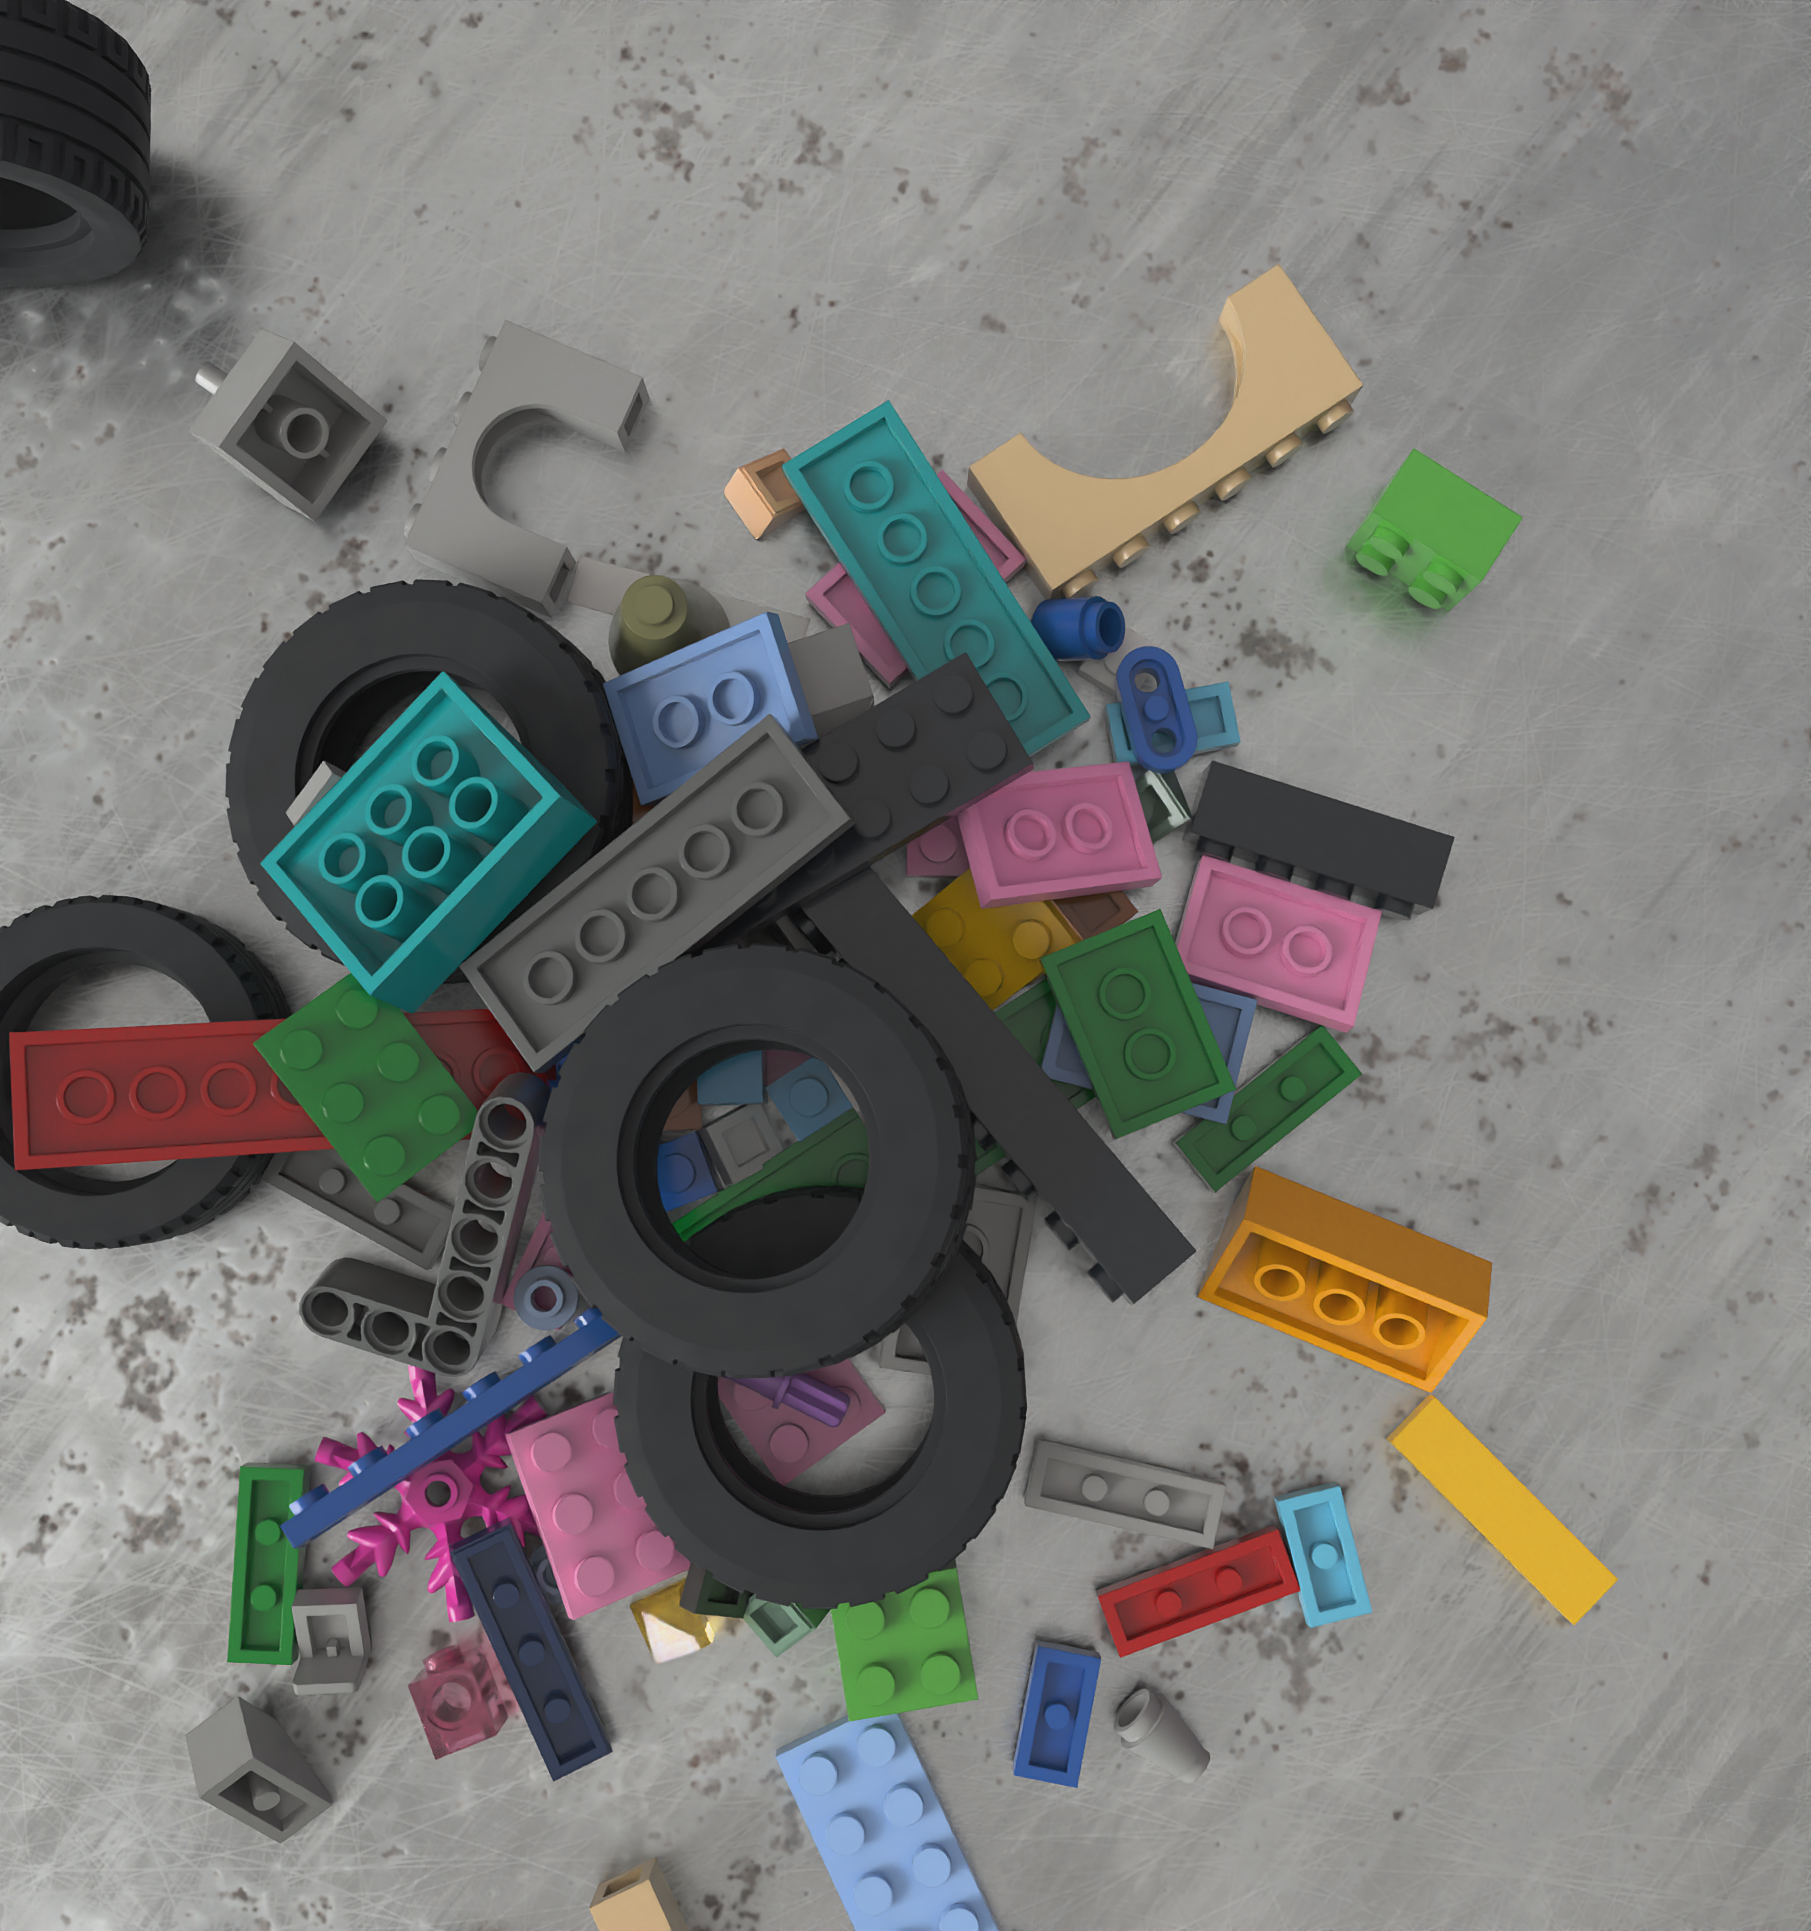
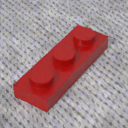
(1197, 1590)

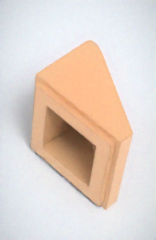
(763, 494)

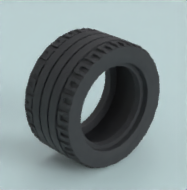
(70, 146)

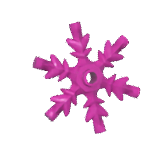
(445, 1520)

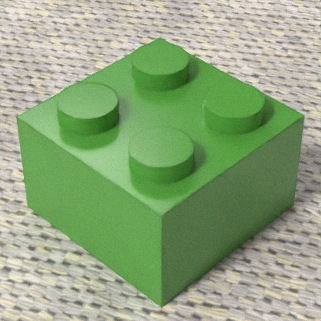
(1433, 532)
(906, 1649)

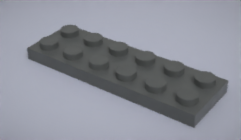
(657, 891)

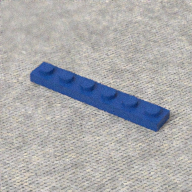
(437, 1434)

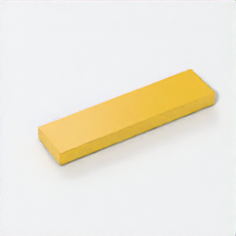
(1501, 1509)

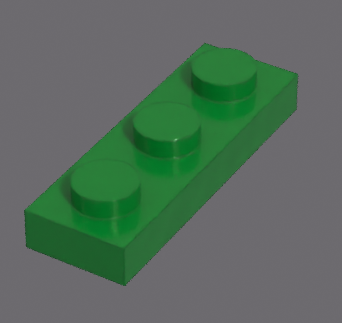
(1268, 1108)
(266, 1565)

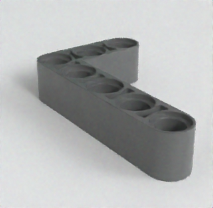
(453, 1303)

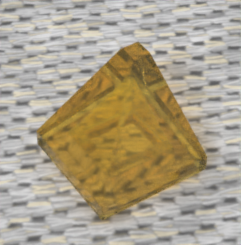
(667, 1626)

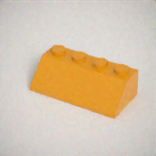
(1347, 1280)

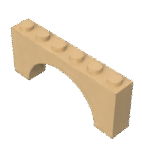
(1079, 524)

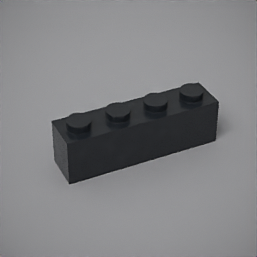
(1317, 840)

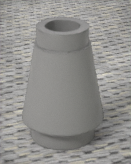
(1158, 1734)

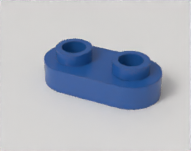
(1156, 711)

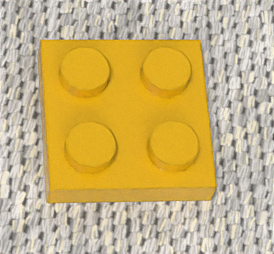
(995, 945)

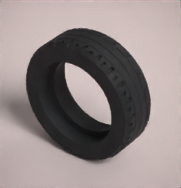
(230, 984)

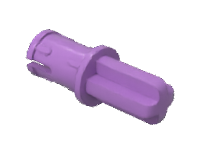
(802, 1394)

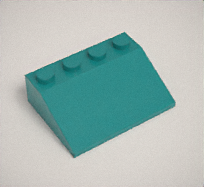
(426, 845)

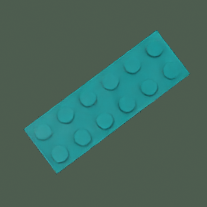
(929, 571)

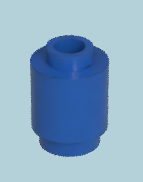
(1079, 627)

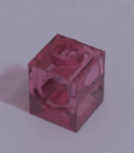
(452, 1727)

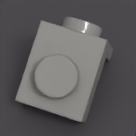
(330, 1640)

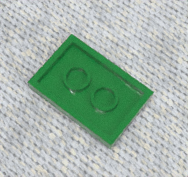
(1137, 1024)
(369, 1084)

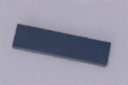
(530, 1648)

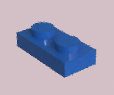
(1056, 1714)

